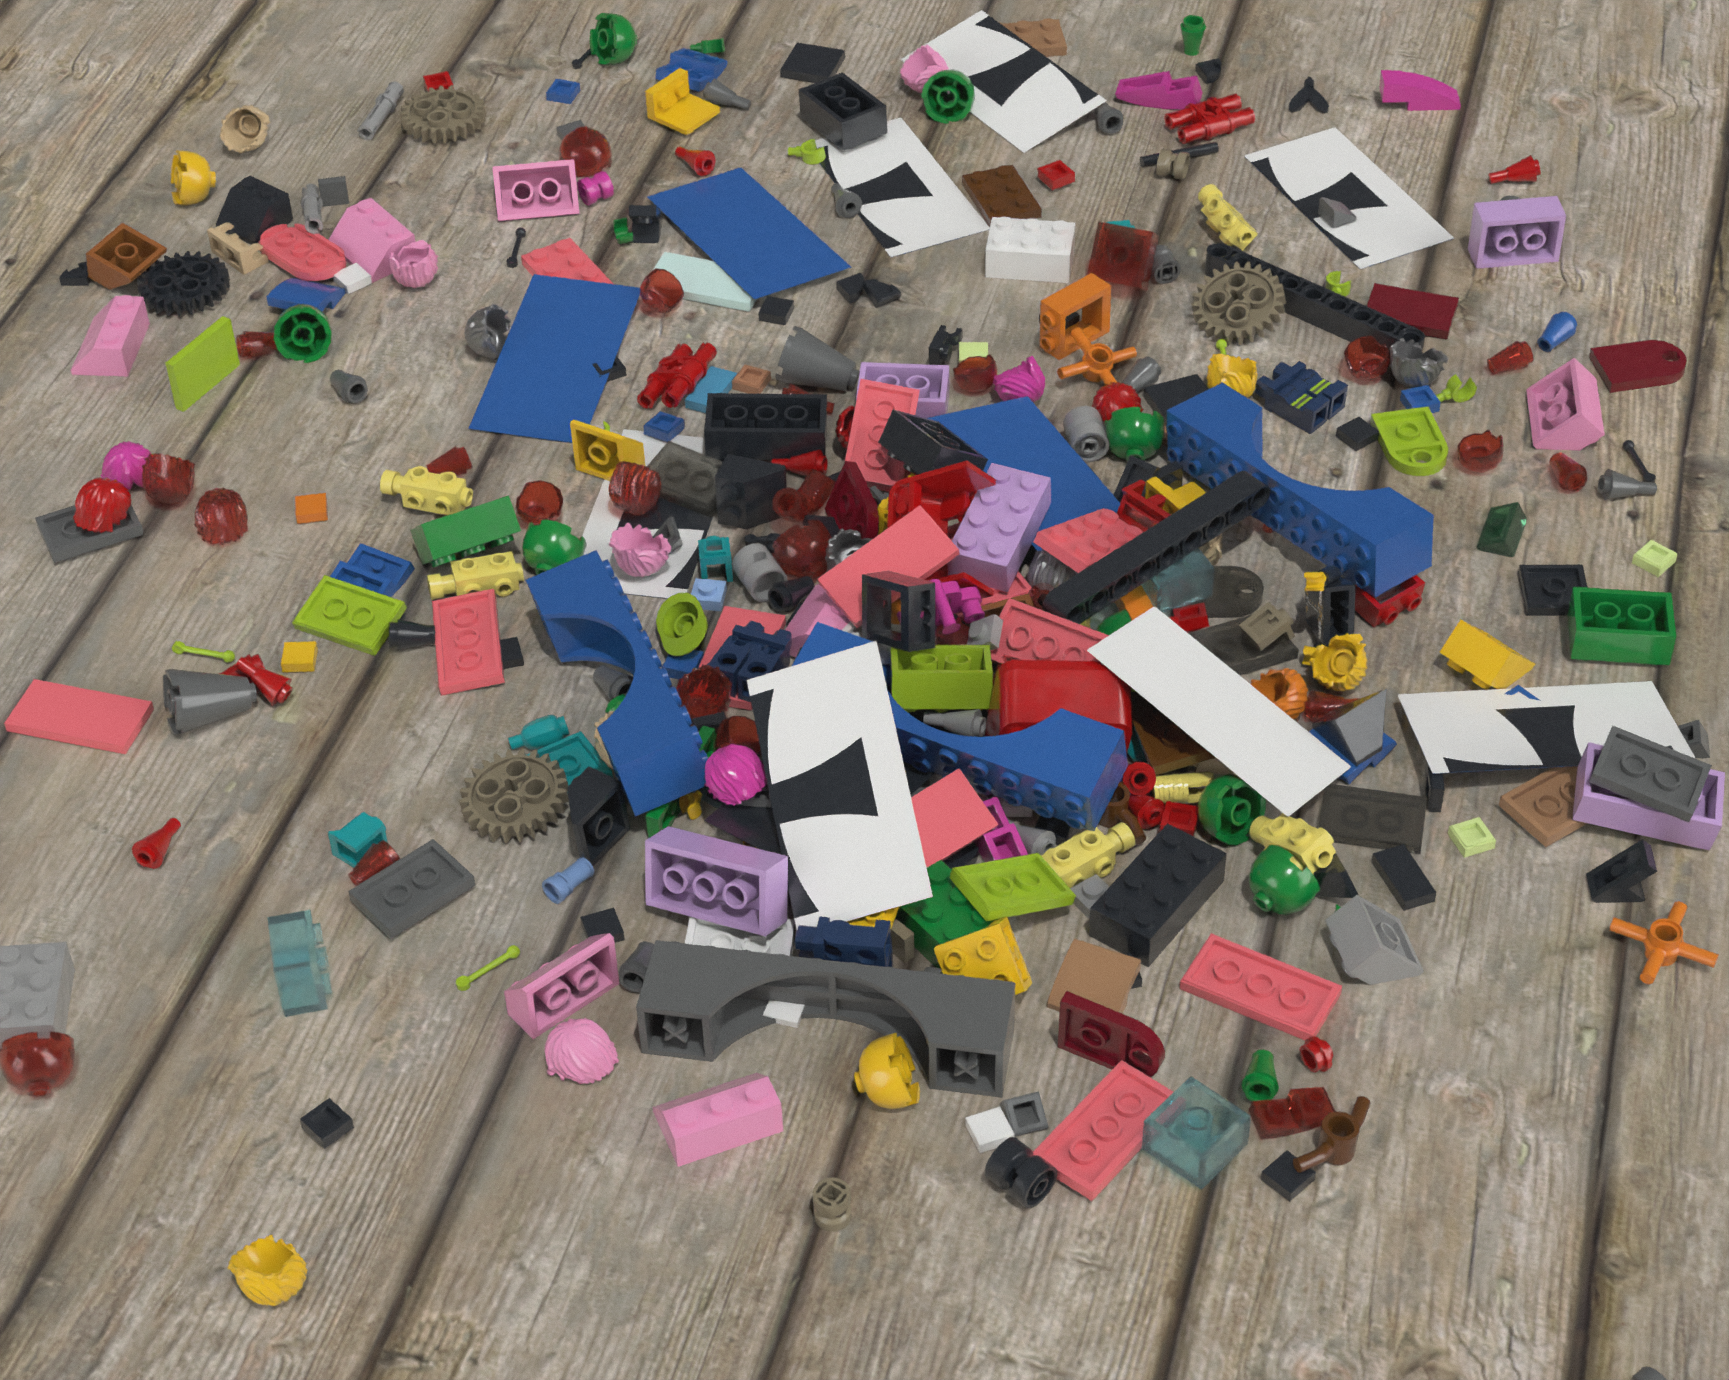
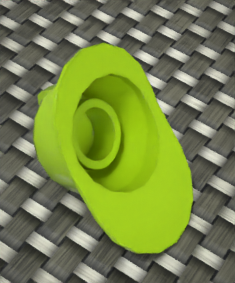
(681, 624)

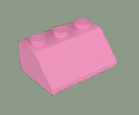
(536, 190)
(370, 236)
(113, 338)
(1565, 409)
(816, 608)
(563, 985)
(720, 1118)

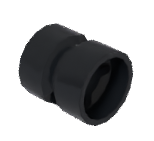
(1024, 1175)

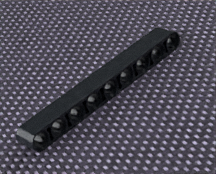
(1318, 304)
(1157, 548)

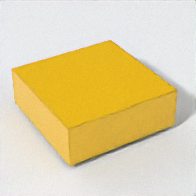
(299, 656)

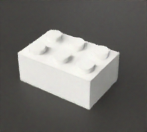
(1030, 249)

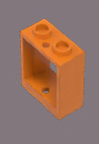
(1087, 293)

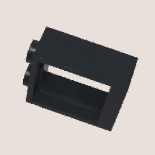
(916, 596)

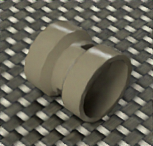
(1173, 164)
(832, 1204)

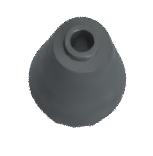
(815, 363)
(204, 698)

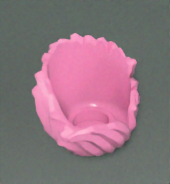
(921, 67)
(414, 264)
(637, 550)
(580, 1051)

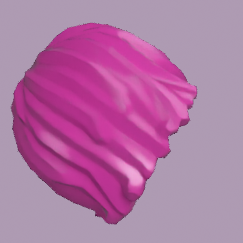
(1021, 381)
(125, 463)
(734, 774)

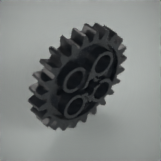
(184, 283)

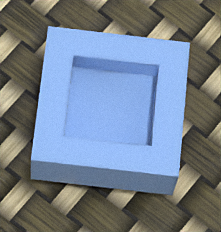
(710, 593)

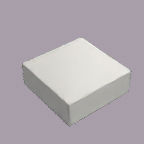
(352, 278)
(784, 1013)
(989, 1129)

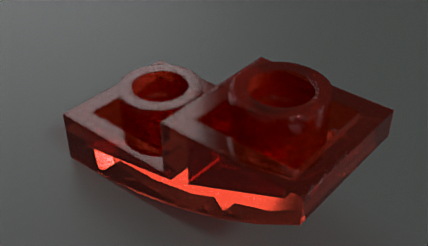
(1296, 1114)

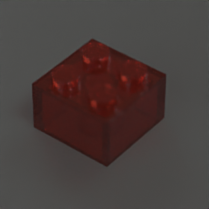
(1123, 255)

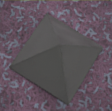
(670, 531)

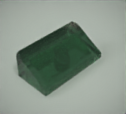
(1503, 530)

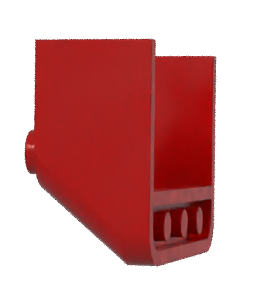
(944, 498)
(1036, 689)

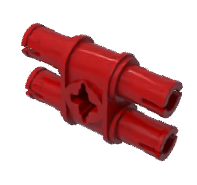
(1209, 118)
(676, 375)

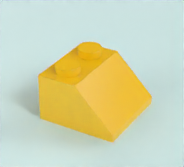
(600, 450)
(1484, 657)

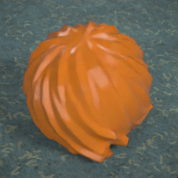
(1284, 689)

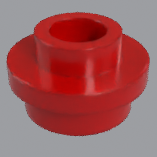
(1316, 1054)

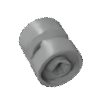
(1086, 433)
(757, 570)

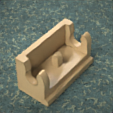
(234, 250)

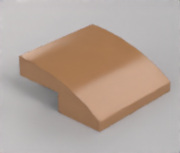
(1095, 975)

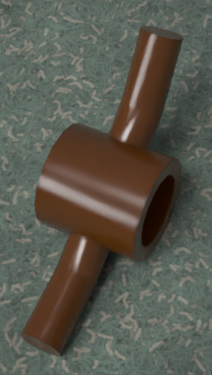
(1118, 812)
(1336, 1138)

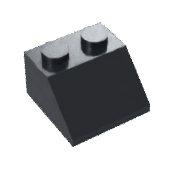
(254, 208)
(747, 491)
(597, 813)

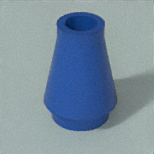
(1558, 330)

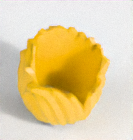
(1234, 372)
(1341, 663)
(268, 1271)

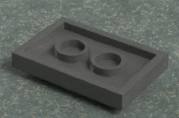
(67, 540)
(1650, 773)
(411, 888)

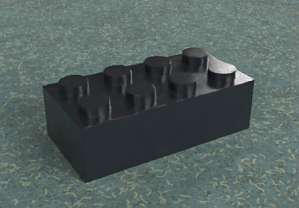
(765, 425)
(1157, 894)

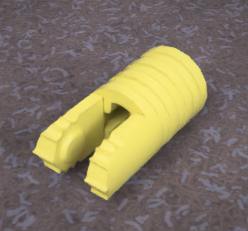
(1175, 787)

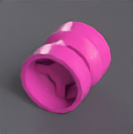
(594, 188)

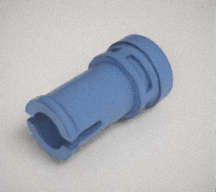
(562, 883)

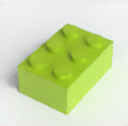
(942, 678)

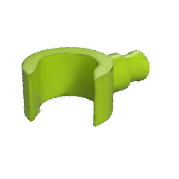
(808, 152)
(1333, 281)
(1459, 395)

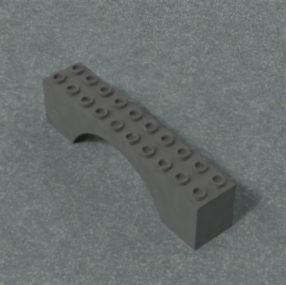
(711, 996)

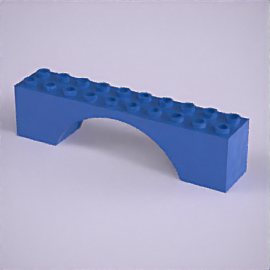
(1367, 534)
(649, 732)
(1056, 767)

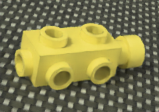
(1225, 218)
(427, 490)
(478, 575)
(1298, 838)
(1089, 853)

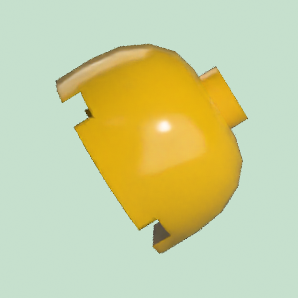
(191, 178)
(886, 1073)

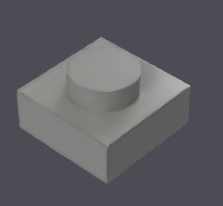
(986, 632)
(1088, 893)

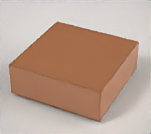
(751, 380)

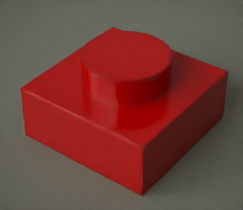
(437, 80)
(1056, 174)
(1192, 617)
(1180, 816)

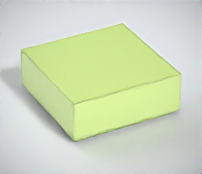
(971, 349)
(1654, 558)
(1471, 837)

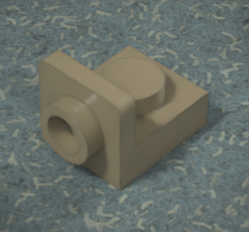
(1267, 625)

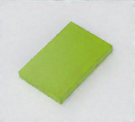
(202, 363)
(349, 615)
(1012, 886)

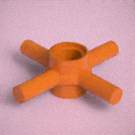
(1096, 361)
(1663, 942)

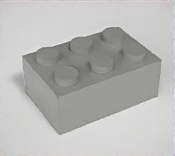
(35, 989)

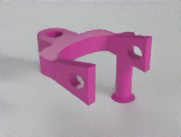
(951, 600)

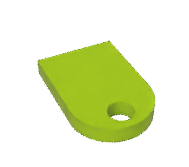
(1409, 438)

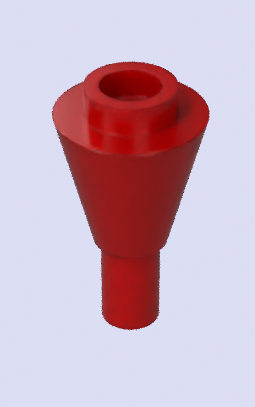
(699, 160)
(1521, 171)
(805, 462)
(272, 685)
(1139, 778)
(1146, 810)
(153, 848)

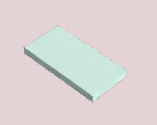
(705, 282)

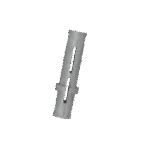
(384, 105)
(312, 208)

